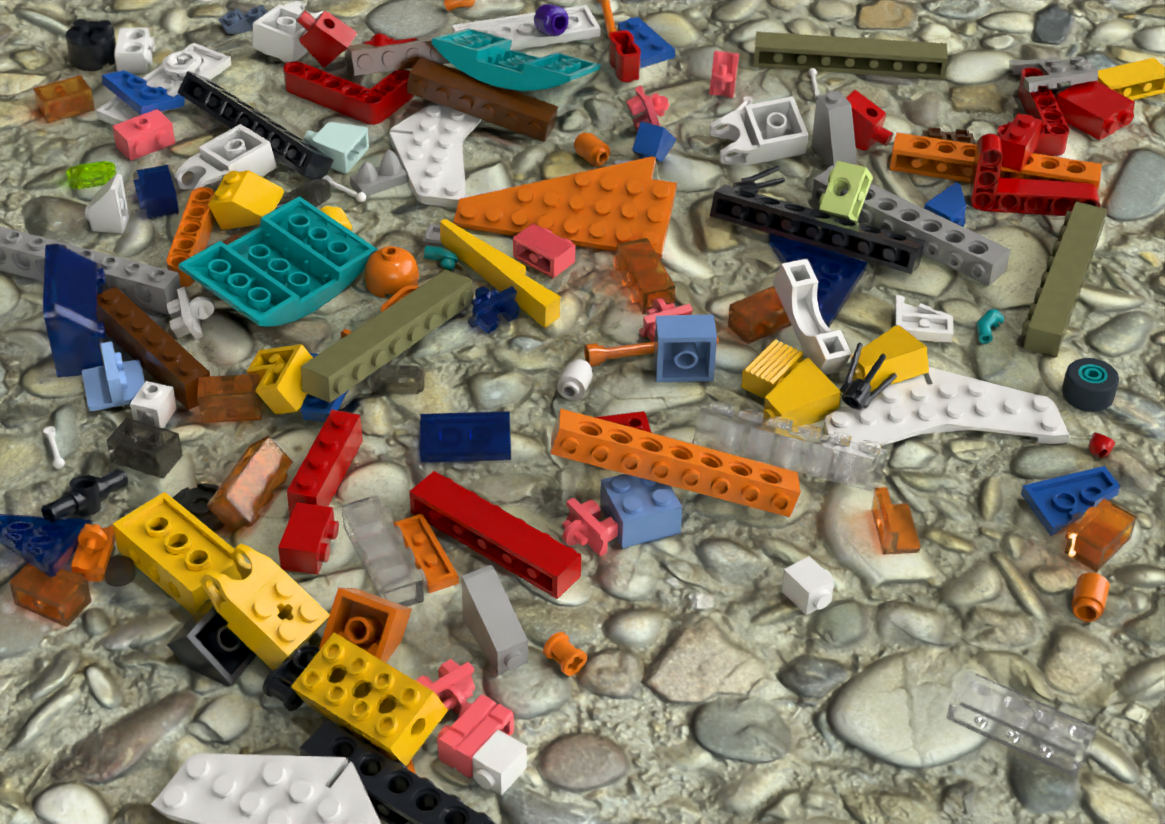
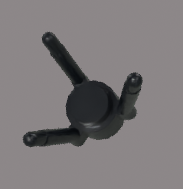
(749, 182)
(857, 393)

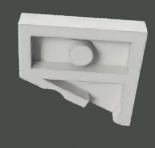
(923, 321)

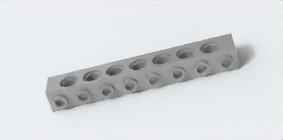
(943, 239)
(141, 283)

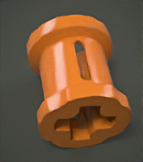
(564, 653)

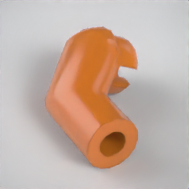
(452, 4)

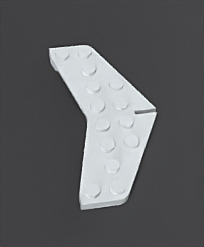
(433, 154)
(949, 405)
(266, 791)

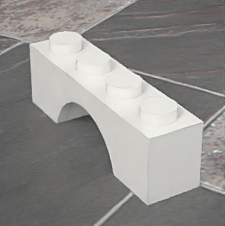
(798, 294)

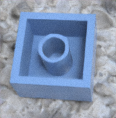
(685, 348)
(641, 509)

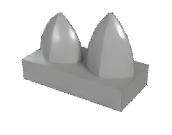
(374, 180)

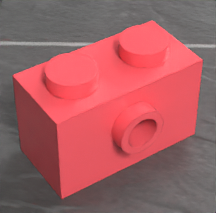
(143, 134)

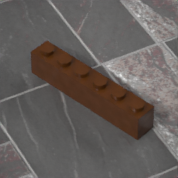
(482, 100)
(151, 345)

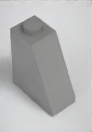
(834, 129)
(493, 620)

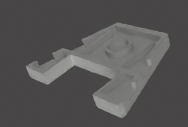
(1072, 70)

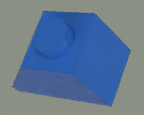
(653, 142)
(949, 204)

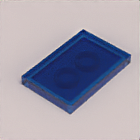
(465, 437)

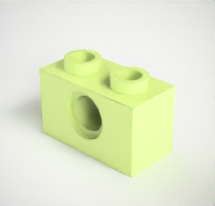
(842, 177)

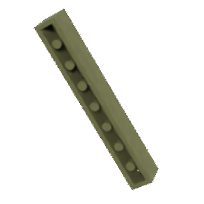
(850, 55)
(1063, 279)
(386, 336)

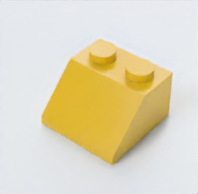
(243, 199)

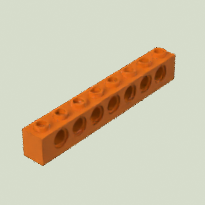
(956, 159)
(675, 463)

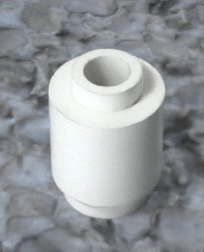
(575, 380)

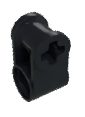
(282, 678)

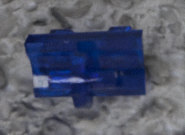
(490, 304)

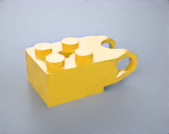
(265, 606)

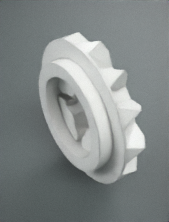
(181, 62)

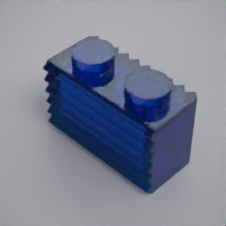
(156, 191)

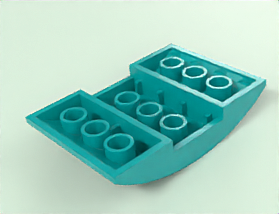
(492, 62)
(283, 266)

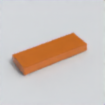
(428, 553)

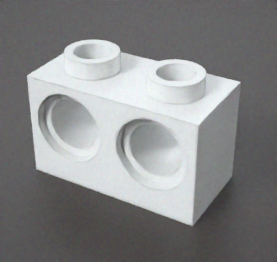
(134, 50)

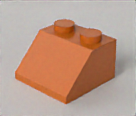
(367, 622)

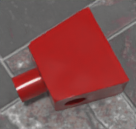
(324, 36)
(868, 122)

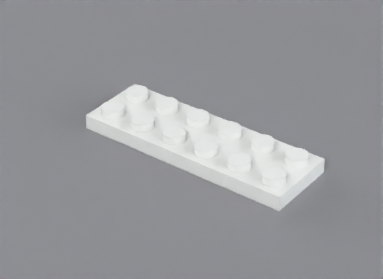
(525, 35)
(213, 63)

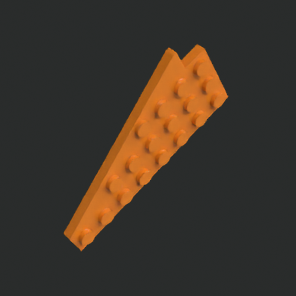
(586, 207)

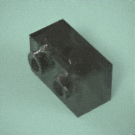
(144, 448)

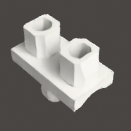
(187, 313)

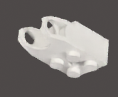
(279, 32)
(762, 132)
(232, 151)

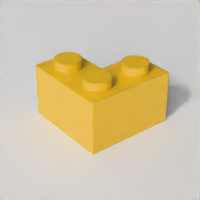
(280, 377)

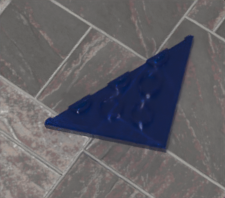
(835, 273)
(41, 542)

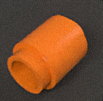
(591, 149)
(1090, 596)

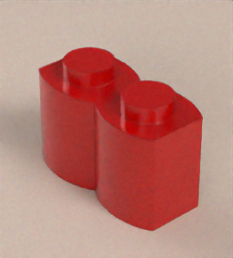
(624, 56)

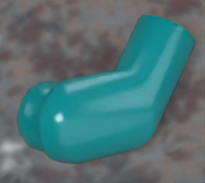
(441, 254)
(984, 324)

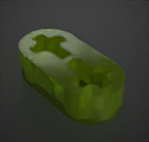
(90, 174)

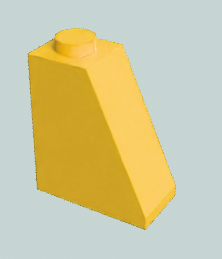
(903, 354)
(803, 396)

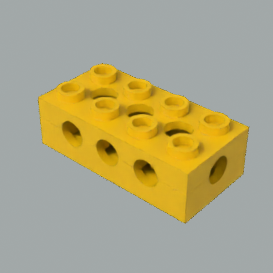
(174, 549)
(384, 708)

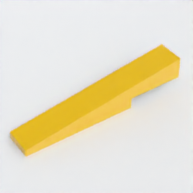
(502, 272)

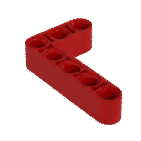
(346, 97)
(1043, 106)
(1021, 195)

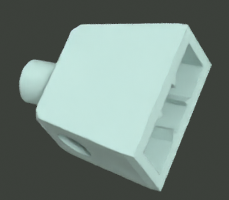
(341, 143)

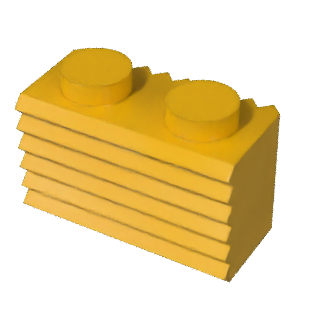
(770, 368)

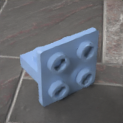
(113, 383)

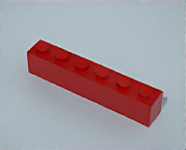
(496, 534)

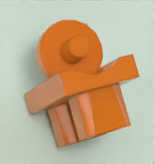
(93, 551)

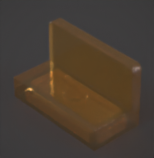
(894, 524)

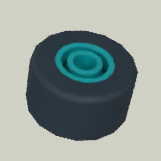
(1090, 384)

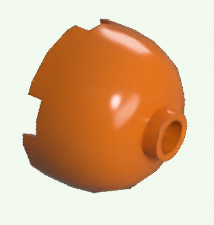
(390, 271)

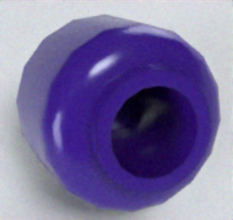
(551, 20)

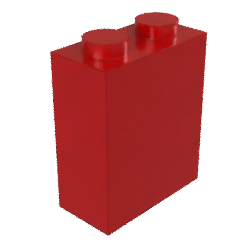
(1095, 108)

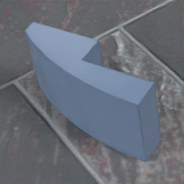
(236, 22)

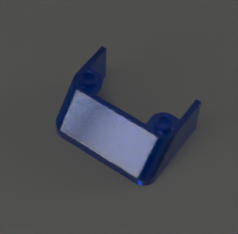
(71, 309)

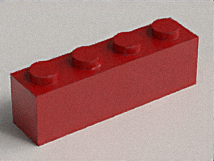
(327, 460)

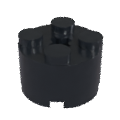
(91, 44)

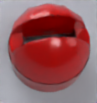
(1100, 445)

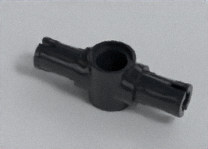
(84, 495)

